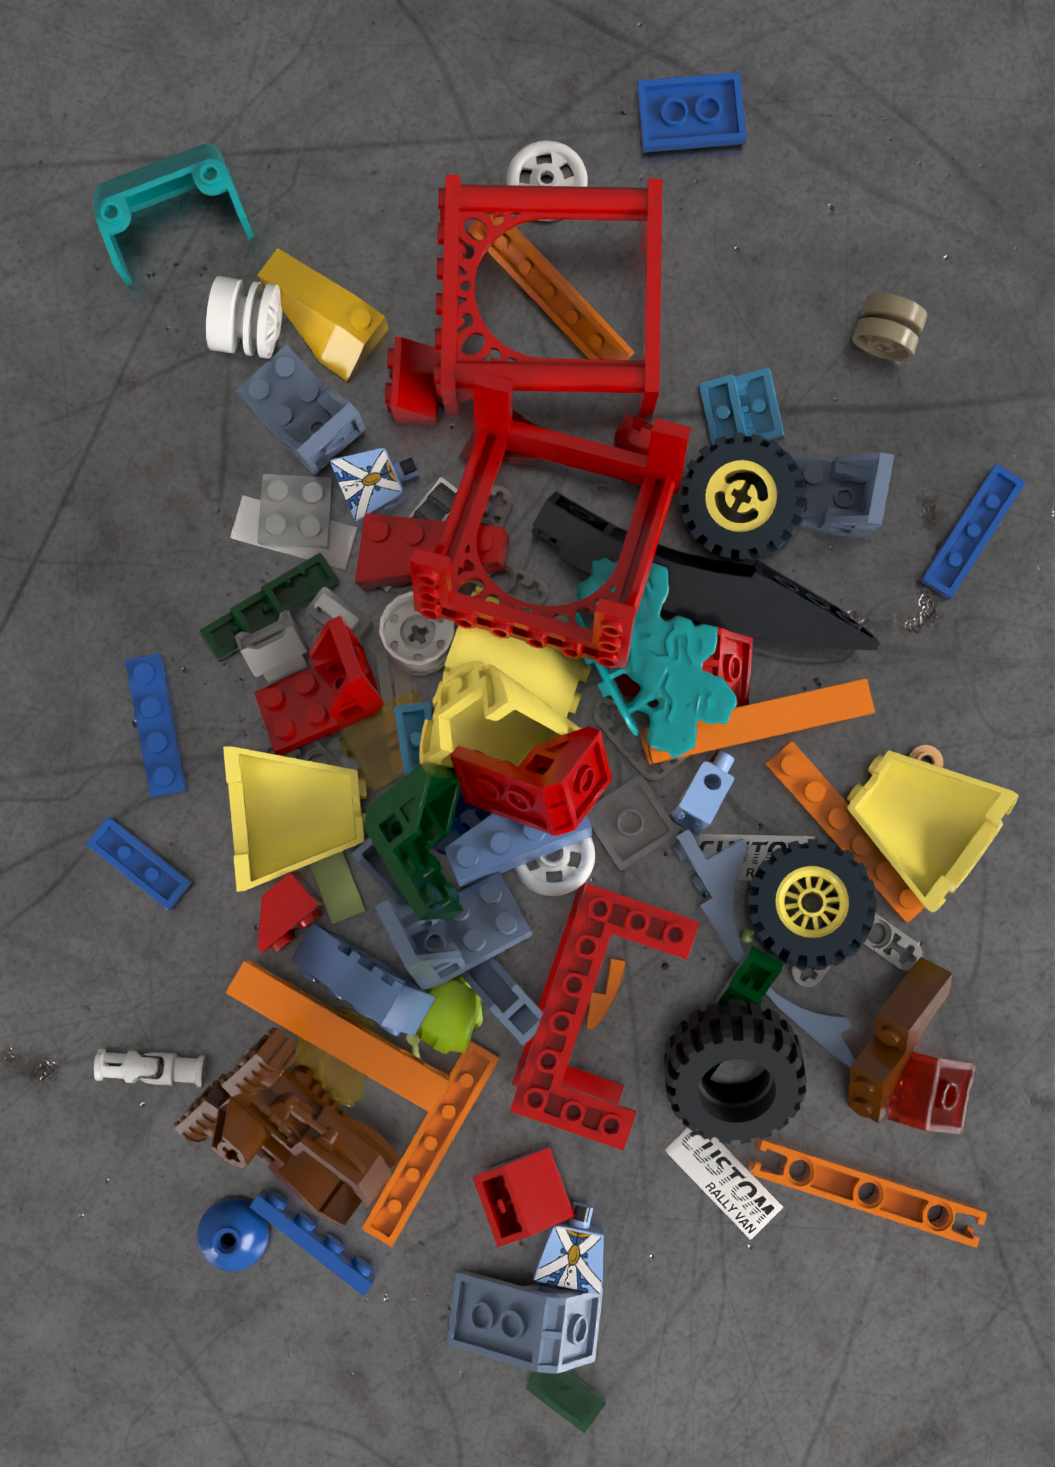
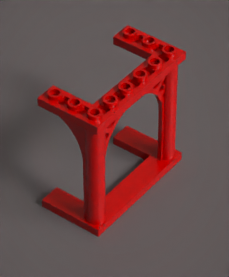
(530, 203)
(436, 573)
(546, 1083)

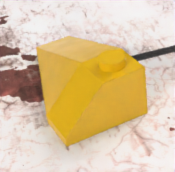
(327, 316)

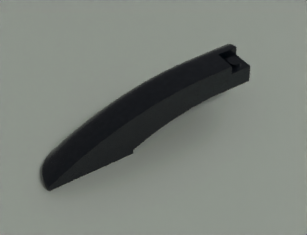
(710, 591)

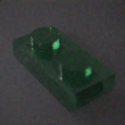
(567, 1397)

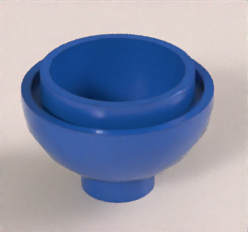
(247, 1226)

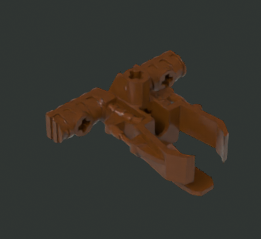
(294, 1128)

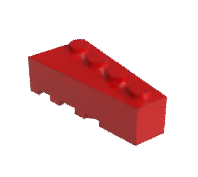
(390, 540)

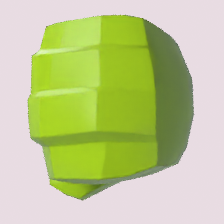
(451, 1016)

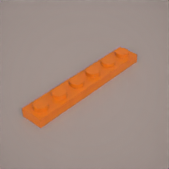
(554, 294)
(832, 816)
(430, 1144)

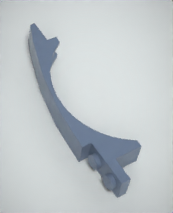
(718, 879)
(487, 979)

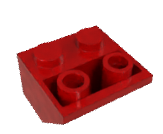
(412, 390)
(286, 908)
(523, 1196)

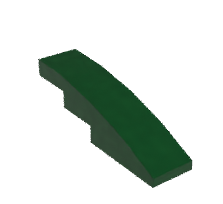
(287, 592)
(749, 982)

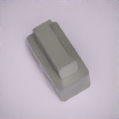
(329, 605)
(275, 649)

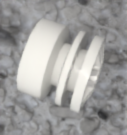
(238, 317)
(397, 630)

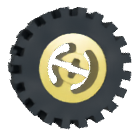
(776, 517)

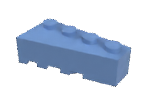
(504, 845)
(362, 981)

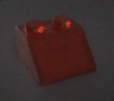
(933, 1093)

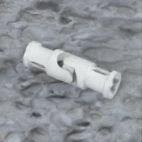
(148, 1068)

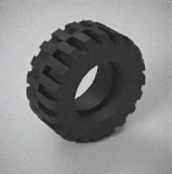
(737, 1109)

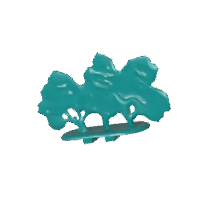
(667, 666)

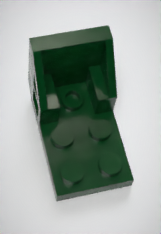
(393, 822)

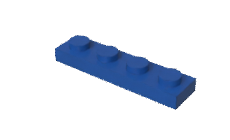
(972, 531)
(156, 725)
(325, 1249)

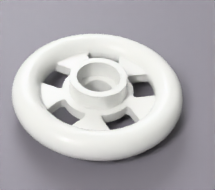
(560, 156)
(571, 877)

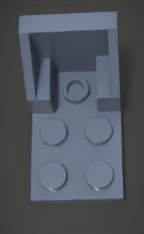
(301, 410)
(843, 494)
(448, 947)
(524, 1326)

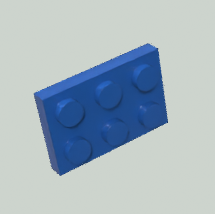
(691, 112)

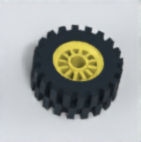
(818, 946)

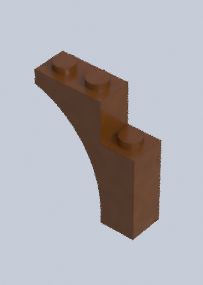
(895, 1036)

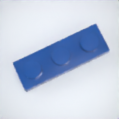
(139, 863)

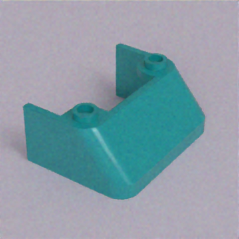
(191, 169)

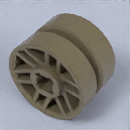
(890, 326)

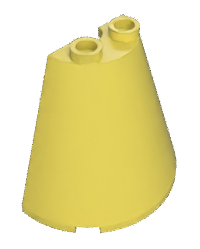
(540, 671)
(490, 714)
(289, 813)
(929, 821)

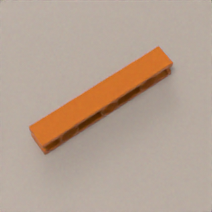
(776, 718)
(338, 1035)
(890, 1198)

